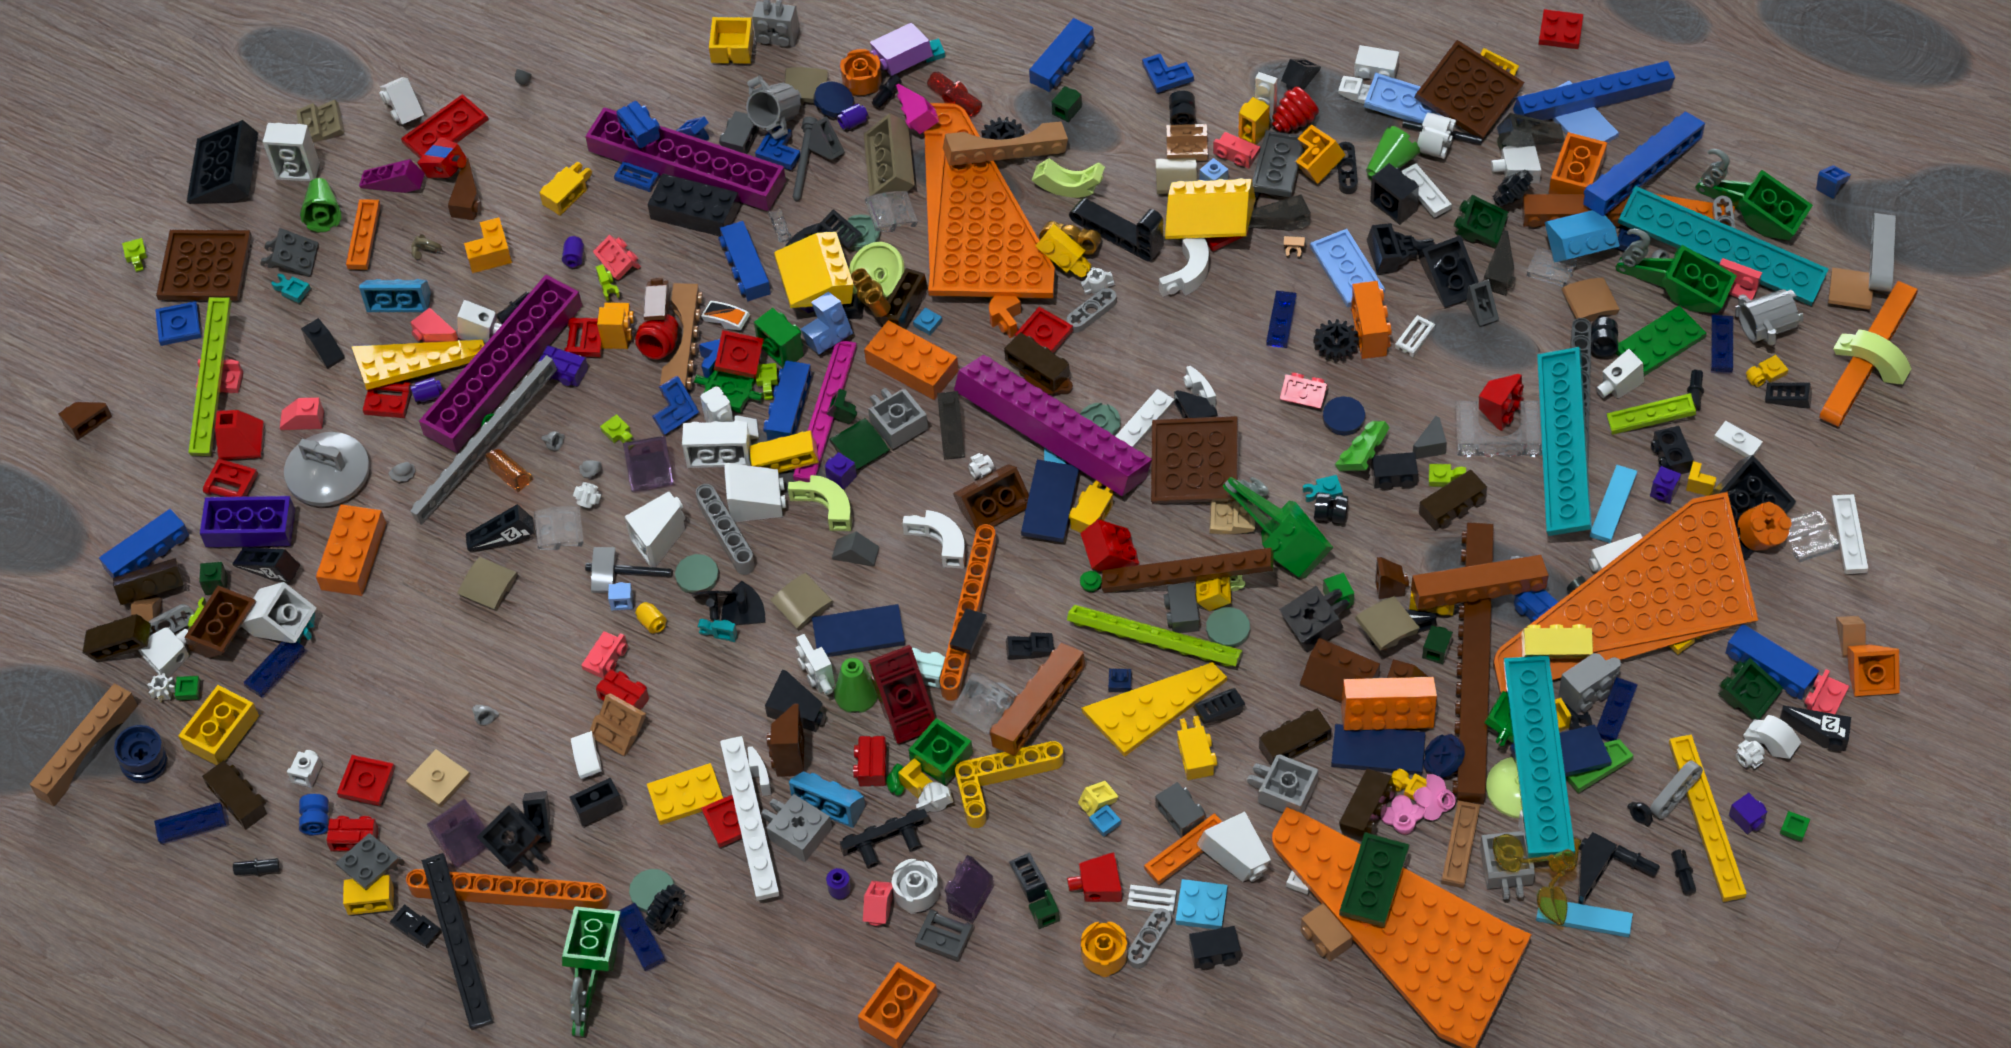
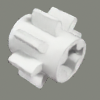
(980, 465)
(587, 495)
(161, 687)
(1750, 754)

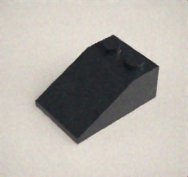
(1448, 270)

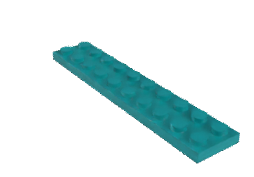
(1715, 240)
(1564, 442)
(1538, 756)

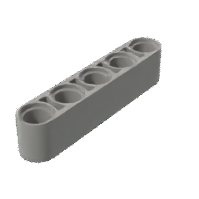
(1882, 252)
(726, 537)

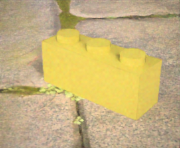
(1557, 641)

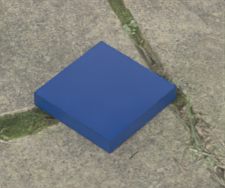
(178, 323)

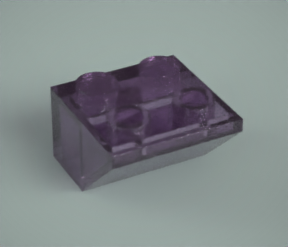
(648, 463)
(457, 833)
(968, 889)

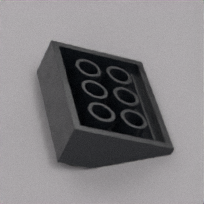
(223, 165)
(1750, 486)

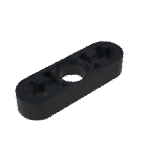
(1352, 174)

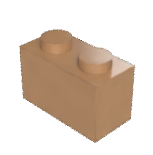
(1326, 932)

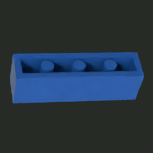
(1061, 55)
(745, 261)
(788, 400)
(145, 545)
(1784, 667)

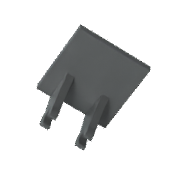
(291, 252)
(368, 861)

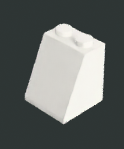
(753, 492)
(656, 527)
(278, 614)
(1236, 847)

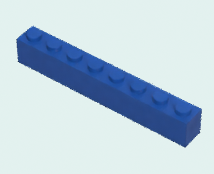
(1596, 92)
(1643, 163)

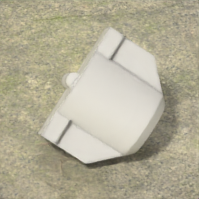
(1097, 280)
(934, 797)

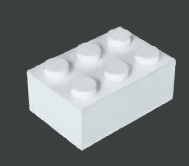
(291, 152)
(716, 443)

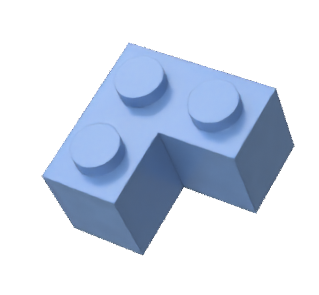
(829, 326)

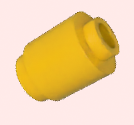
(650, 617)

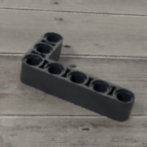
(1141, 239)

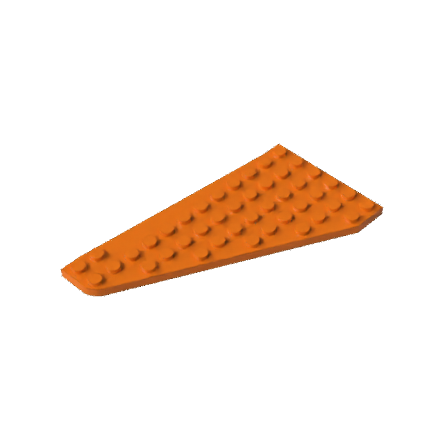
(976, 226)
(1659, 592)
(1434, 945)

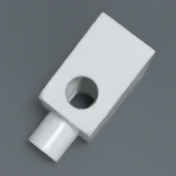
(1517, 159)
(476, 322)
(1622, 375)
(165, 651)

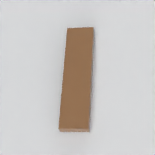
(1460, 844)

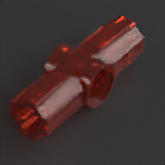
(954, 93)

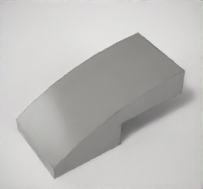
(602, 569)

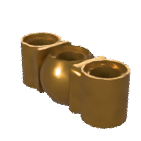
(1079, 236)
(870, 292)

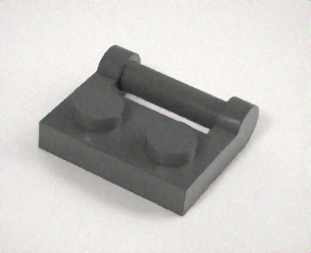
(941, 940)

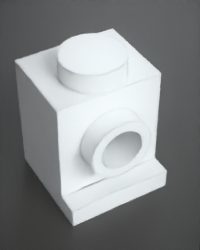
(305, 768)

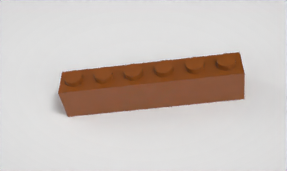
(1547, 207)
(1479, 582)
(1037, 699)

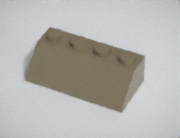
(889, 156)

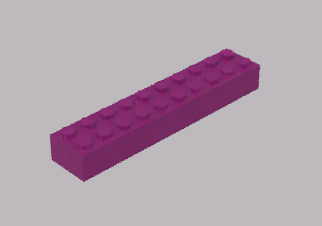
(691, 159)
(500, 363)
(1053, 425)

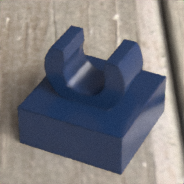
(1119, 680)

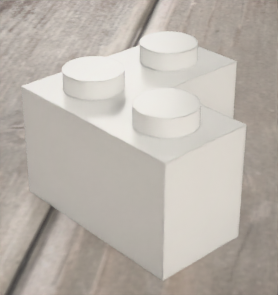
(402, 100)

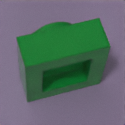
(187, 688)
(1795, 826)

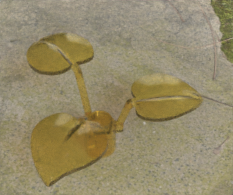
(1550, 900)

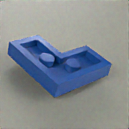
(1166, 77)
(776, 151)
(679, 409)

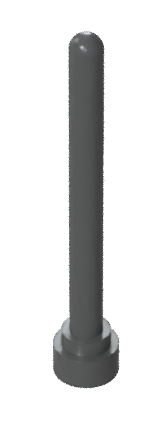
(807, 125)

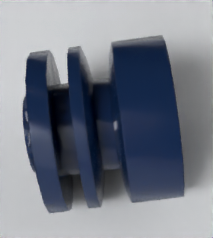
(137, 744)

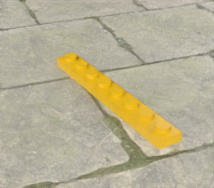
(1709, 823)

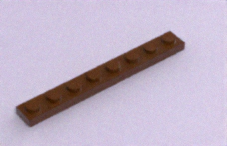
(1187, 570)

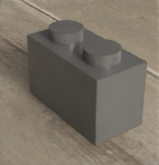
(739, 133)
(1182, 608)
(1179, 809)

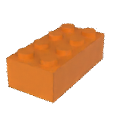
(911, 360)
(351, 550)
(1388, 703)

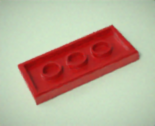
(451, 123)

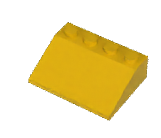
(1209, 208)
(813, 269)

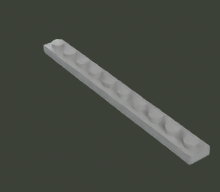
(483, 440)

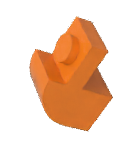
(1002, 311)

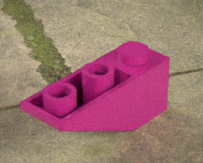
(918, 110)

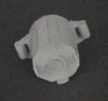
(772, 105)
(1768, 315)

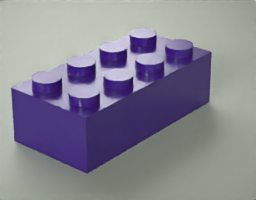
(247, 521)

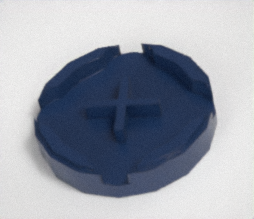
(832, 98)
(1343, 415)
(1444, 755)

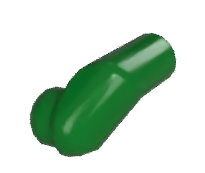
(893, 781)

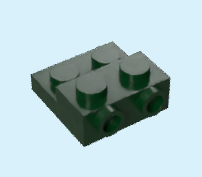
(1480, 221)
(1749, 689)

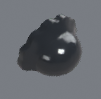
(1640, 812)

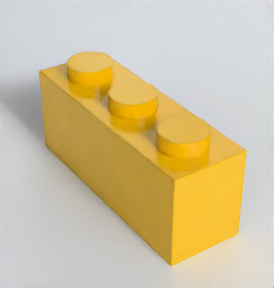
(785, 452)

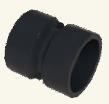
(1182, 108)
(1604, 337)
(1323, 508)

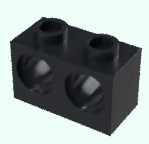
(1675, 450)

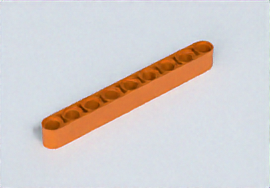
(1859, 369)
(971, 583)
(517, 896)

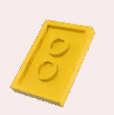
(684, 793)

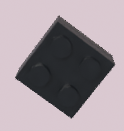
(1394, 193)

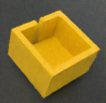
(731, 40)

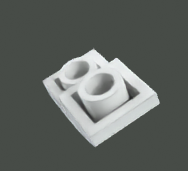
(1199, 385)
(586, 755)

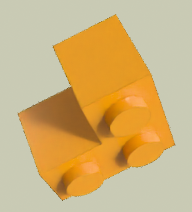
(1320, 155)
(490, 250)
(615, 324)

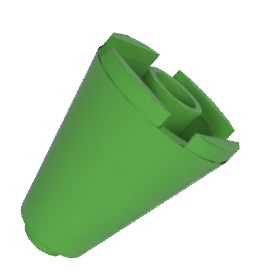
(1392, 149)
(320, 207)
(854, 687)

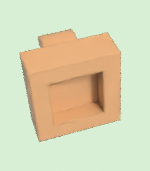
(1294, 243)

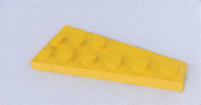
(398, 362)
(1142, 712)

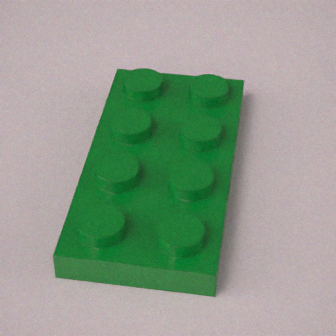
(1663, 339)

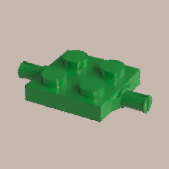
(735, 387)
(1500, 719)

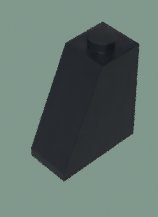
(789, 692)

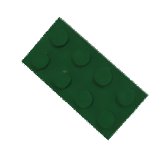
(1374, 879)

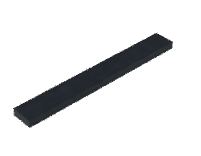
(457, 941)

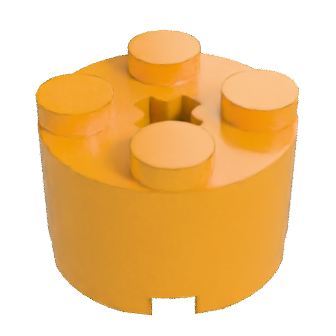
(1104, 948)

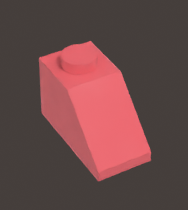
(432, 328)
(302, 414)
(877, 902)

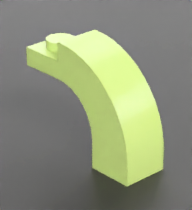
(1067, 182)
(1877, 350)
(828, 494)

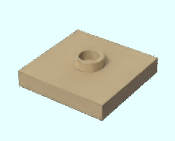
(438, 778)

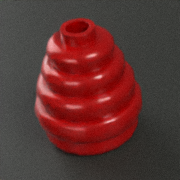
(1294, 111)
(657, 337)

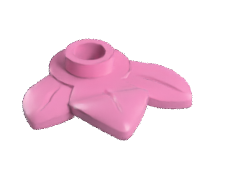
(1431, 797)
(1403, 814)

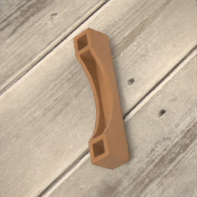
(966, 148)
(685, 305)
(58, 773)

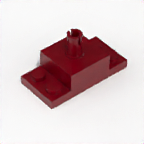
(902, 693)

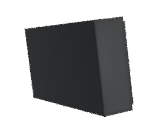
(968, 631)

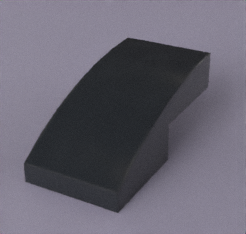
(1029, 647)
(414, 926)

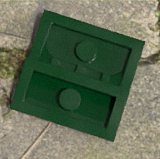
(860, 443)

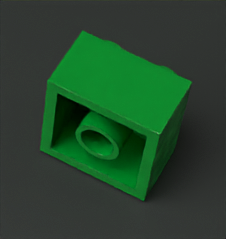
(780, 337)
(940, 751)

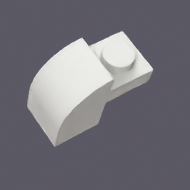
(1775, 734)

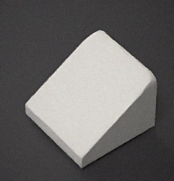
(752, 425)

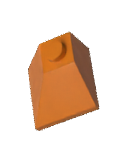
(1873, 670)

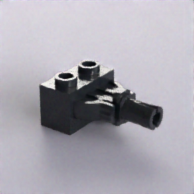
(1392, 248)

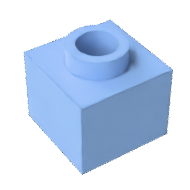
(1213, 171)
(620, 596)

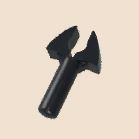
(1576, 719)

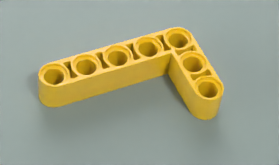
(1001, 773)

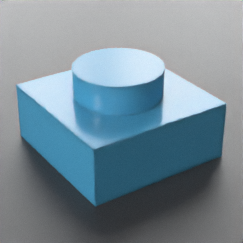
(927, 321)
(1105, 820)

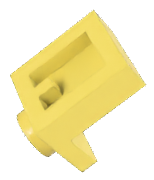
(1096, 797)

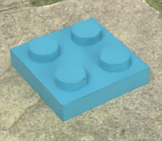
(1201, 904)

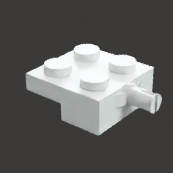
(816, 664)

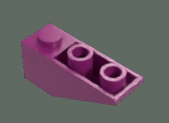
(394, 177)

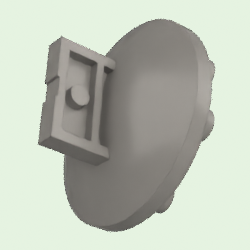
(326, 469)

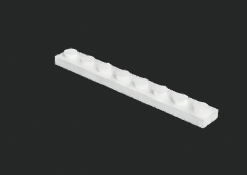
(749, 818)

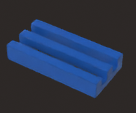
(634, 179)

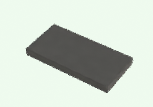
(1276, 164)

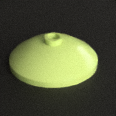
(879, 259)
(1503, 788)

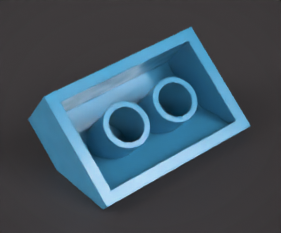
(1580, 235)
(395, 295)
(829, 797)

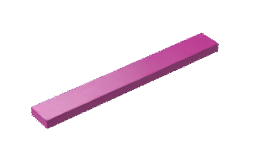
(821, 423)

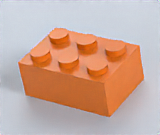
(1577, 164)
(1370, 319)
(897, 1006)

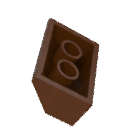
(993, 497)
(218, 622)
(1331, 665)
(787, 743)

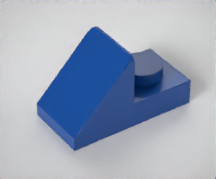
(695, 128)
(1830, 180)
(709, 351)

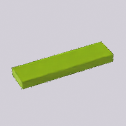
(1651, 414)

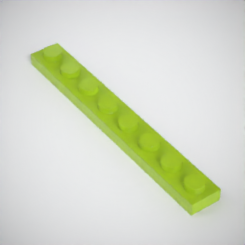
(209, 377)
(1150, 634)

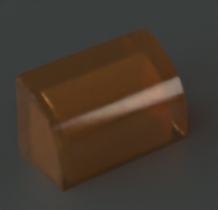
(508, 469)

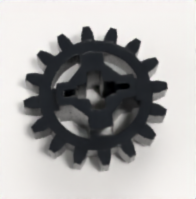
(1002, 130)
(1512, 187)
(1346, 340)
(665, 907)

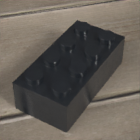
(693, 205)

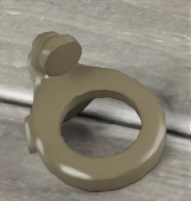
(425, 244)

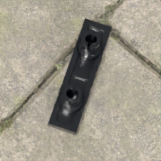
(893, 827)

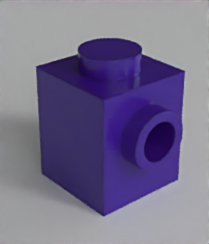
(840, 470)
(1665, 485)
(1748, 813)

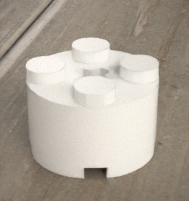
(1436, 135)
(915, 885)

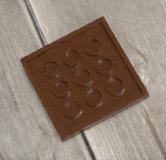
(1469, 89)
(204, 264)
(1193, 459)

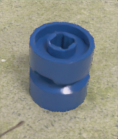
(314, 814)

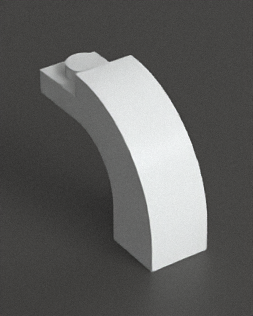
(1193, 273)
(943, 530)

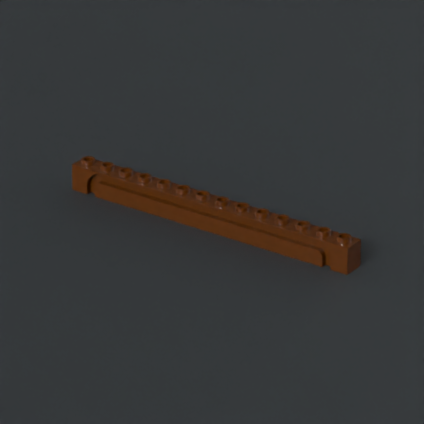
(1473, 672)

